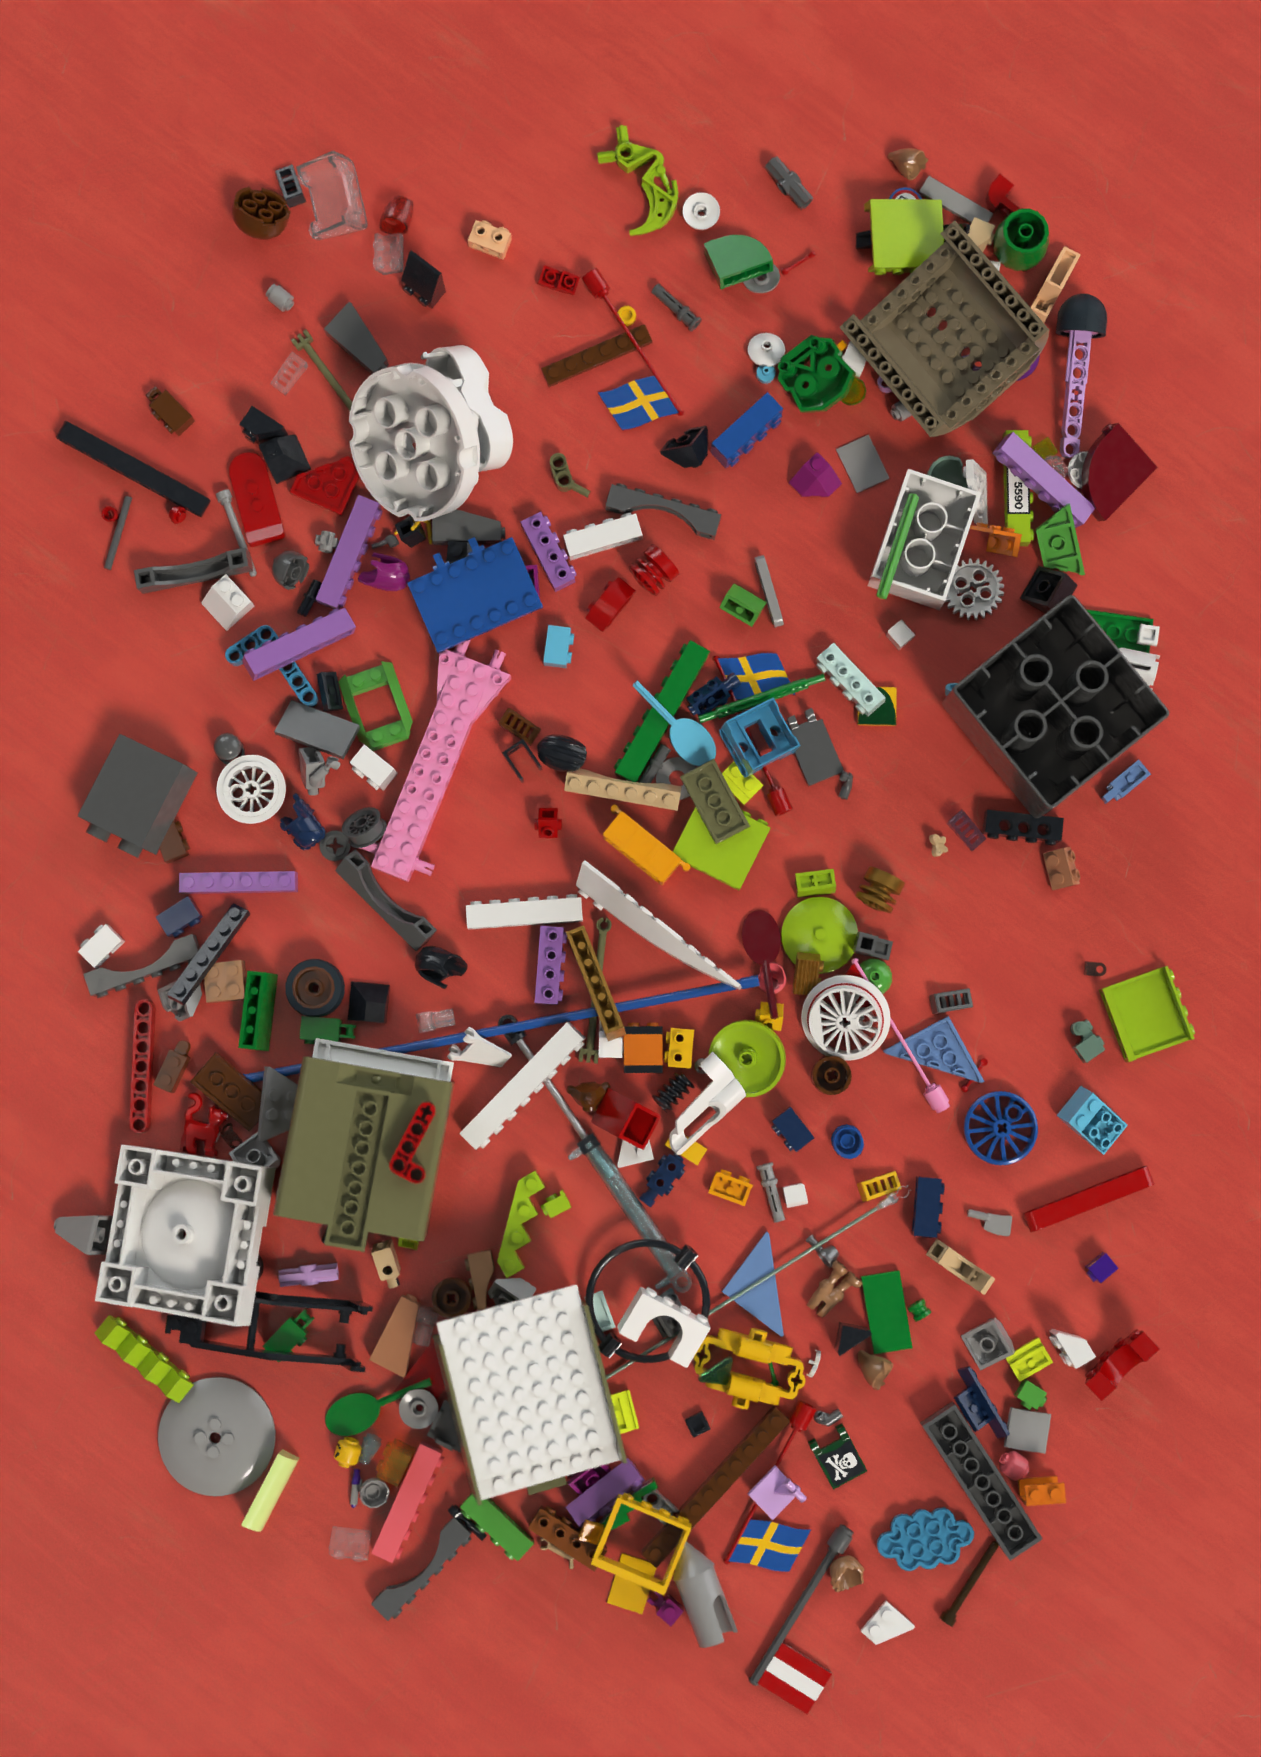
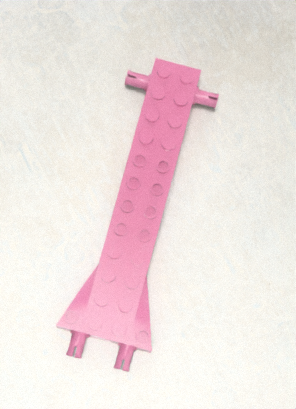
(462, 696)

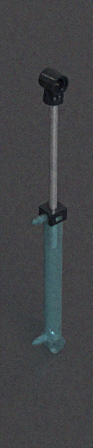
(612, 1178)

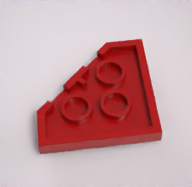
(328, 485)

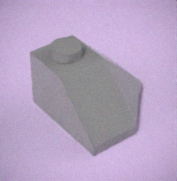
(181, 1011)
(510, 1290)

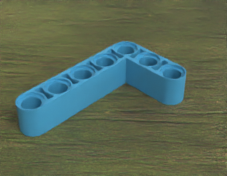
(290, 675)

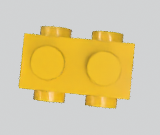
(682, 1048)

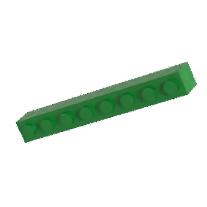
(654, 725)

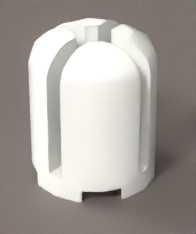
(1143, 663)

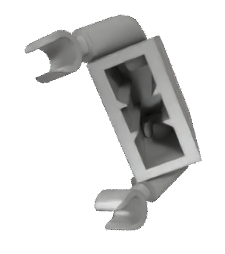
(314, 769)

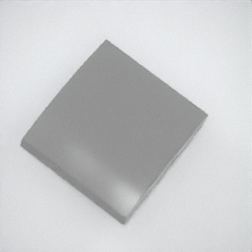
(1027, 1430)

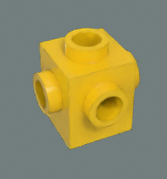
(763, 1016)

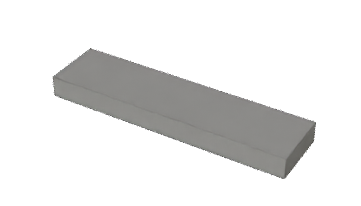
(953, 201)

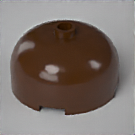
(260, 213)

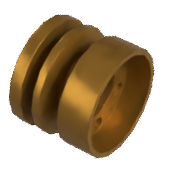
(880, 888)

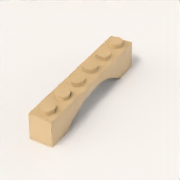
(597, 785)

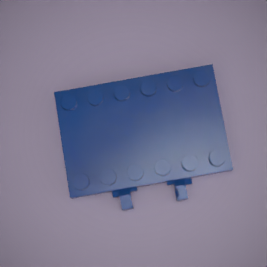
(474, 593)

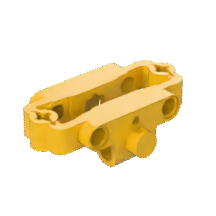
(756, 1348)

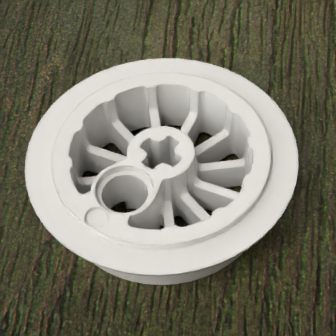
(225, 790)

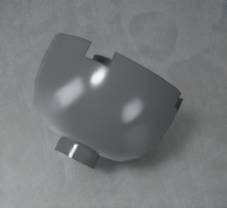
(290, 568)

